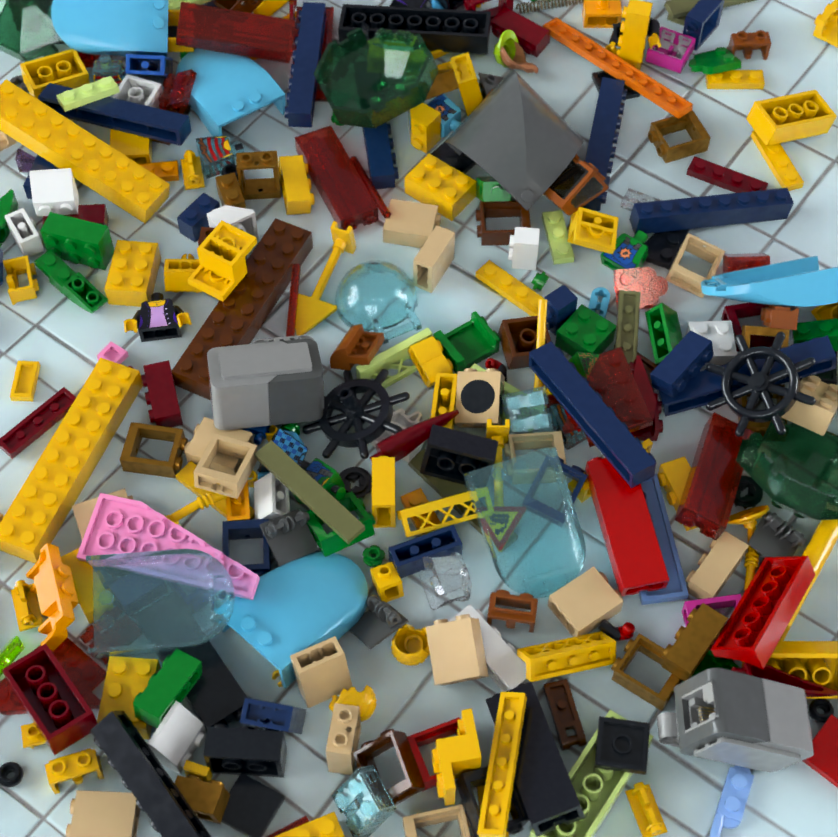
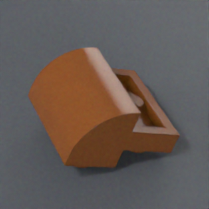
(356, 348)

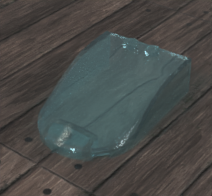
(528, 521)
(158, 601)

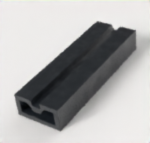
(216, 694)
(540, 769)

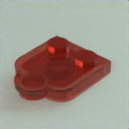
(641, 280)

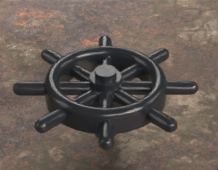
(760, 384)
(356, 413)

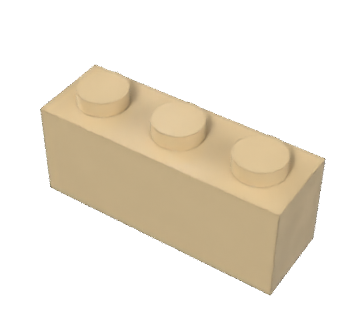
(716, 566)

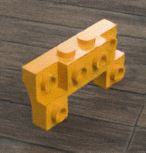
(55, 594)

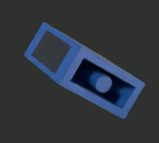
(148, 65)

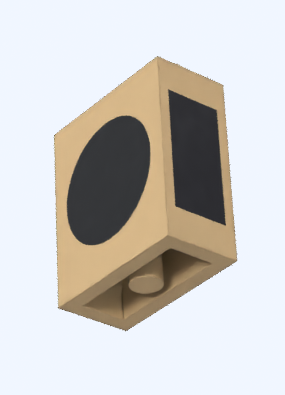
(479, 397)

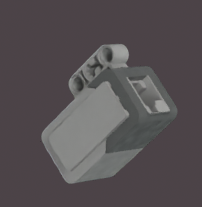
(266, 383)
(739, 721)

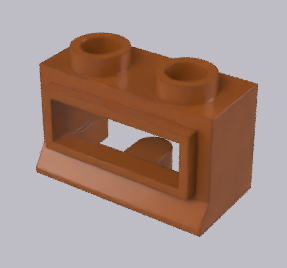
(749, 42)
(780, 317)
(524, 601)

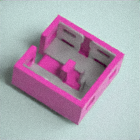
(673, 52)

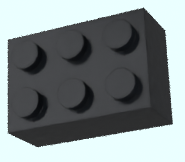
(454, 452)
(245, 751)

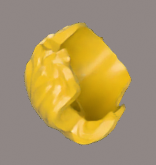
(410, 645)
(364, 699)

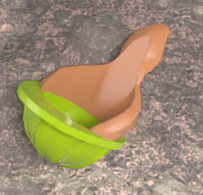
(511, 54)

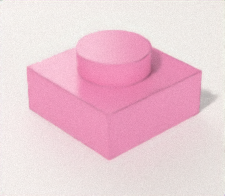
(113, 353)

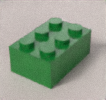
(78, 240)

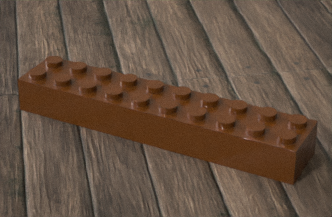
(248, 305)

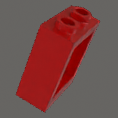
(428, 736)

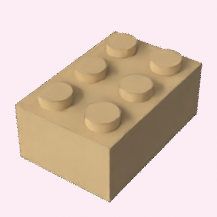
(816, 416)

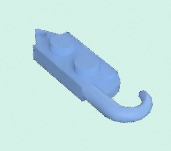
(732, 800)

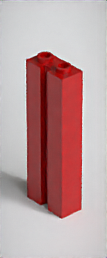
(626, 530)

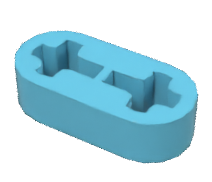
(602, 306)

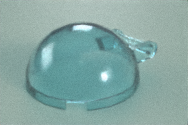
(378, 298)

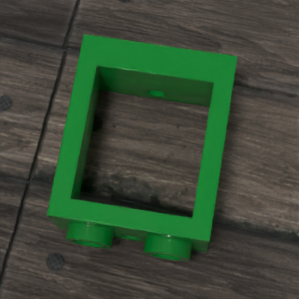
(332, 542)

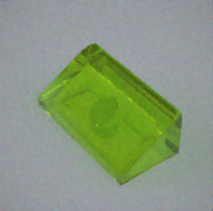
(10, 652)

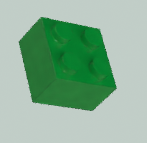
(585, 333)

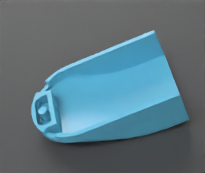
(112, 26)
(228, 87)
(778, 284)
(300, 608)

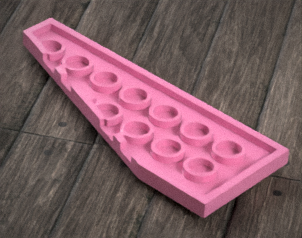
(132, 526)

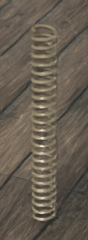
(545, 7)

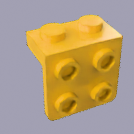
(827, 24)

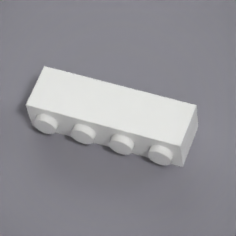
(501, 657)

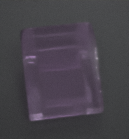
(24, 160)

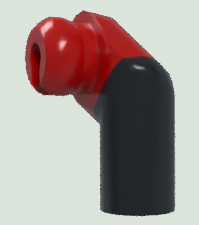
(492, 363)
(617, 633)

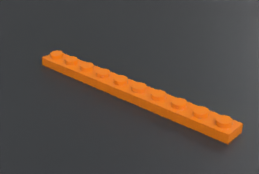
(618, 68)

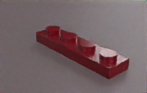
(724, 177)
(37, 423)

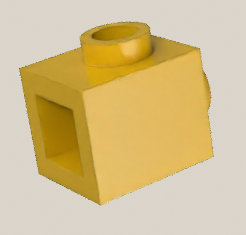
(387, 582)

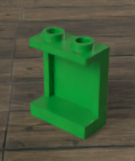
(469, 343)

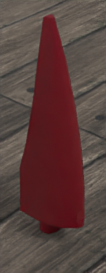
(408, 439)
(774, 674)

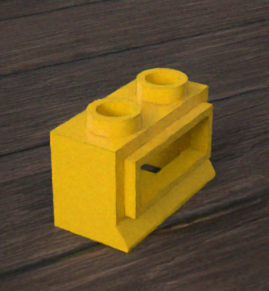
(16, 267)
(73, 767)

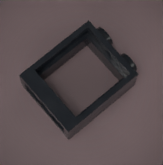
(478, 778)

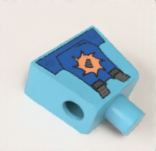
(449, 113)

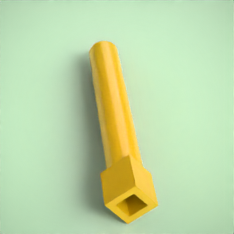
(817, 552)

